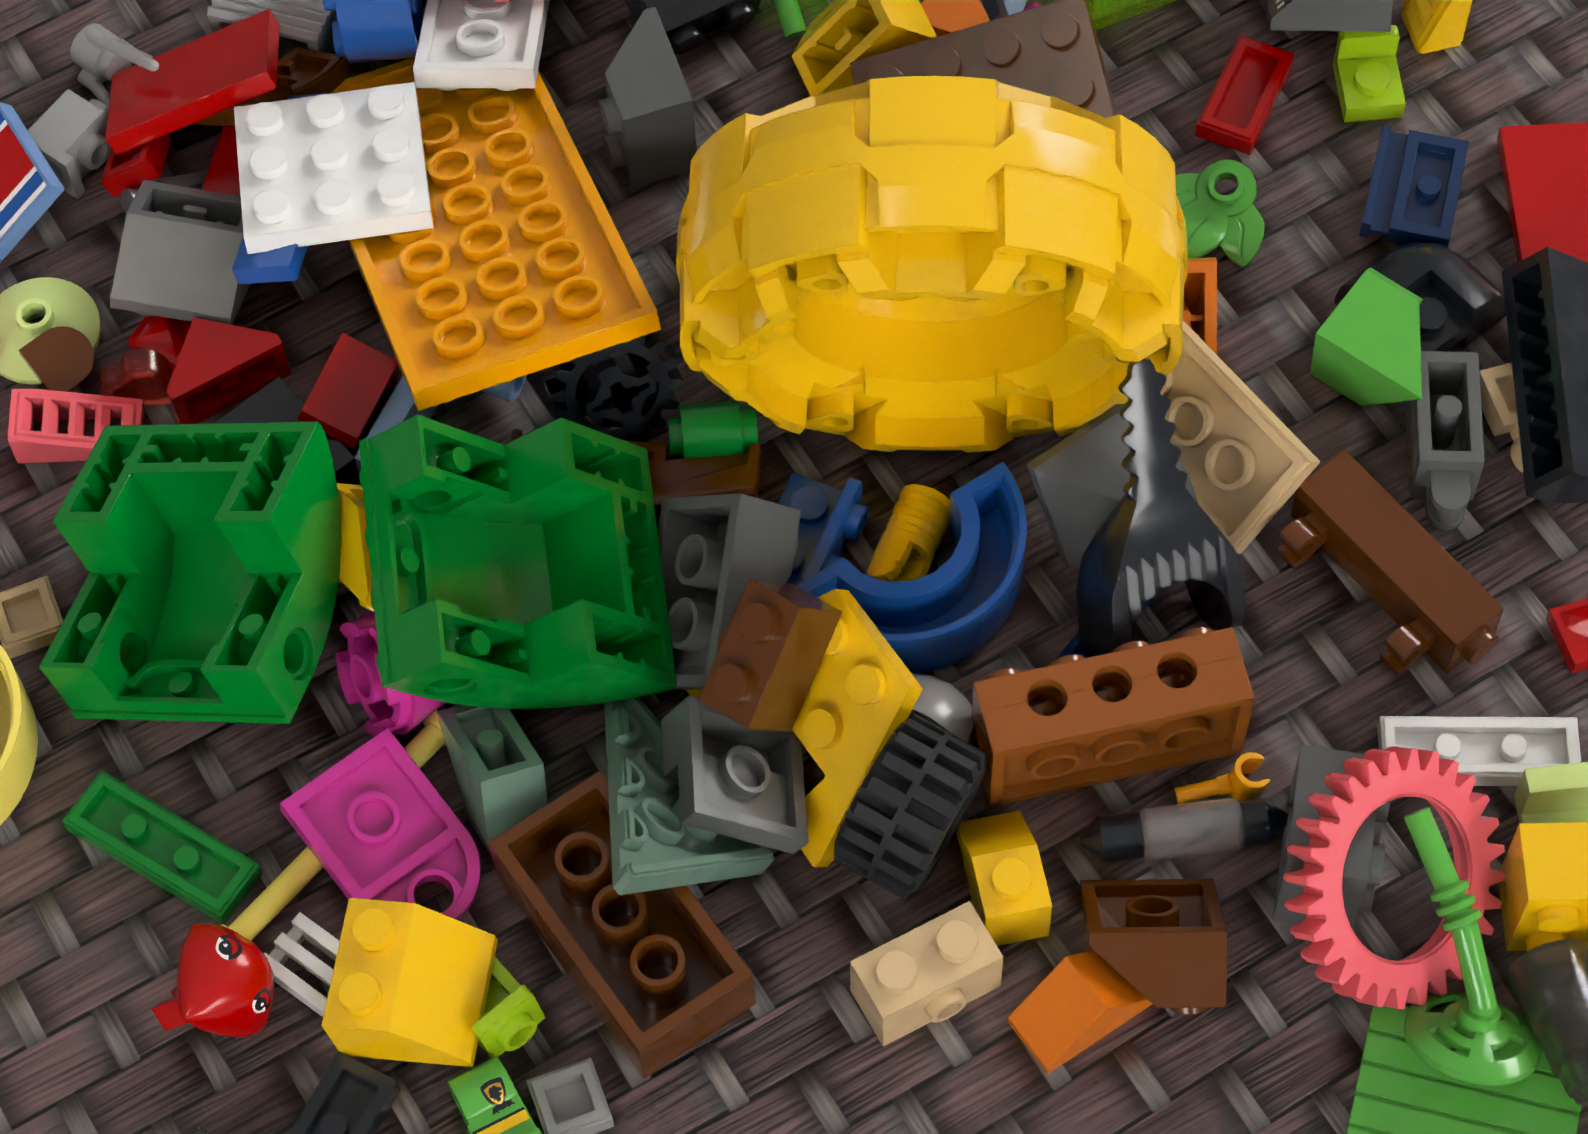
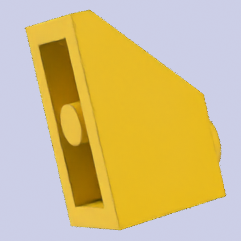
(1006, 877)

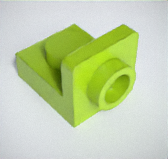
(1368, 75)

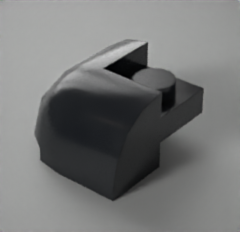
(1456, 295)

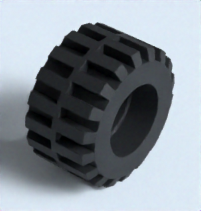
(909, 806)

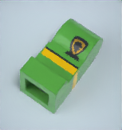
(490, 1101)

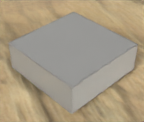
(571, 1100)

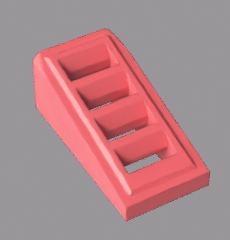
(55, 406)

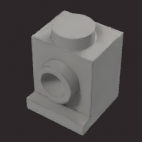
(73, 139)

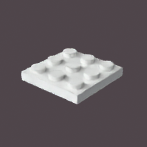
(332, 168)

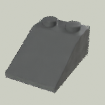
(707, 559)

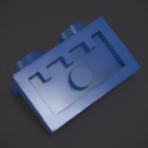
(825, 524)

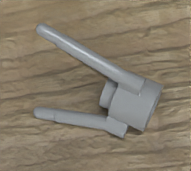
(102, 55)

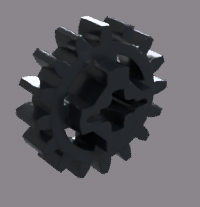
(643, 386)

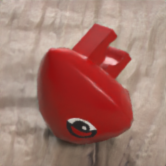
(221, 984)

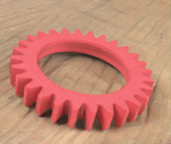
(1359, 792)

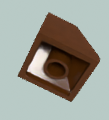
(1161, 938)

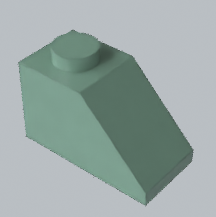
(493, 766)

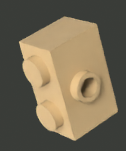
(926, 973)

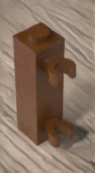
(1396, 563)

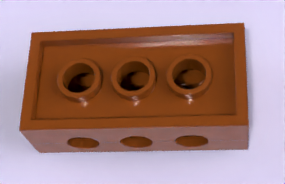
(1114, 733)

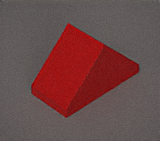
(222, 367)
(350, 390)

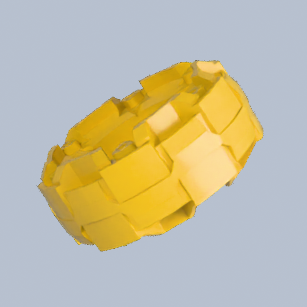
(930, 263)

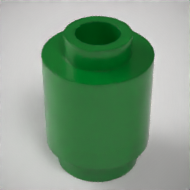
(712, 429)

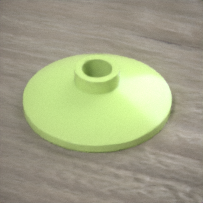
(47, 297)

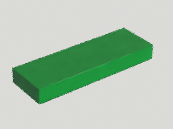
(162, 847)

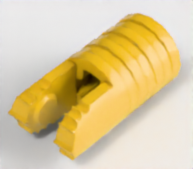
(911, 535)

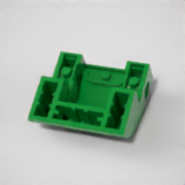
(515, 566)
(203, 574)

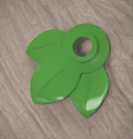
(1219, 218)

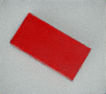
(1244, 94)

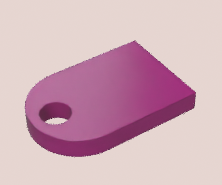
(385, 828)

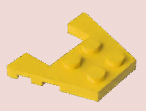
(848, 718)

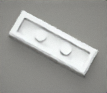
(1487, 747)

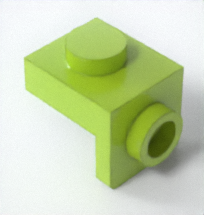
(508, 1016)

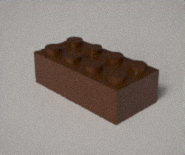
(640, 959)

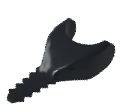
(1153, 533)

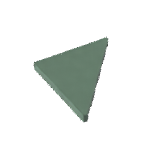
(644, 811)

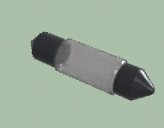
(1184, 829)

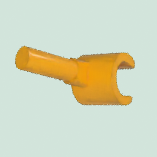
(1231, 783)

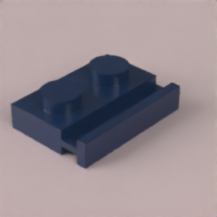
(1414, 187)

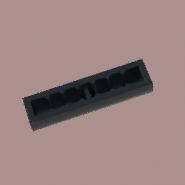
(1550, 371)

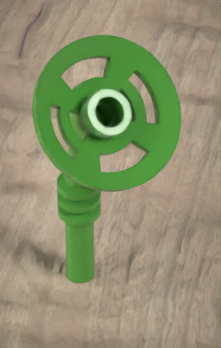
(1476, 1020)

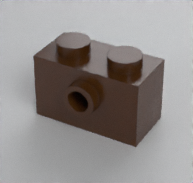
(769, 655)

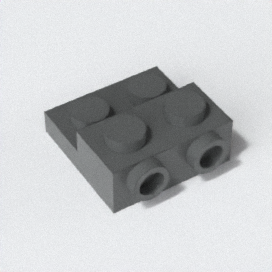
(735, 777)

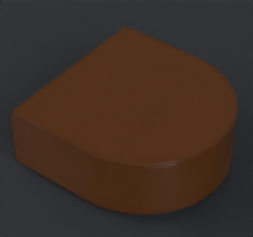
(60, 358)

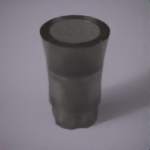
(1553, 996)

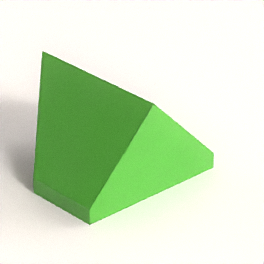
(1372, 343)

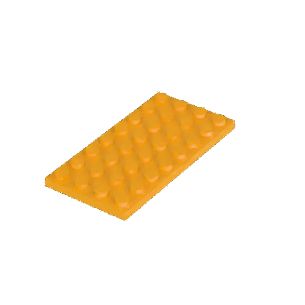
(517, 250)

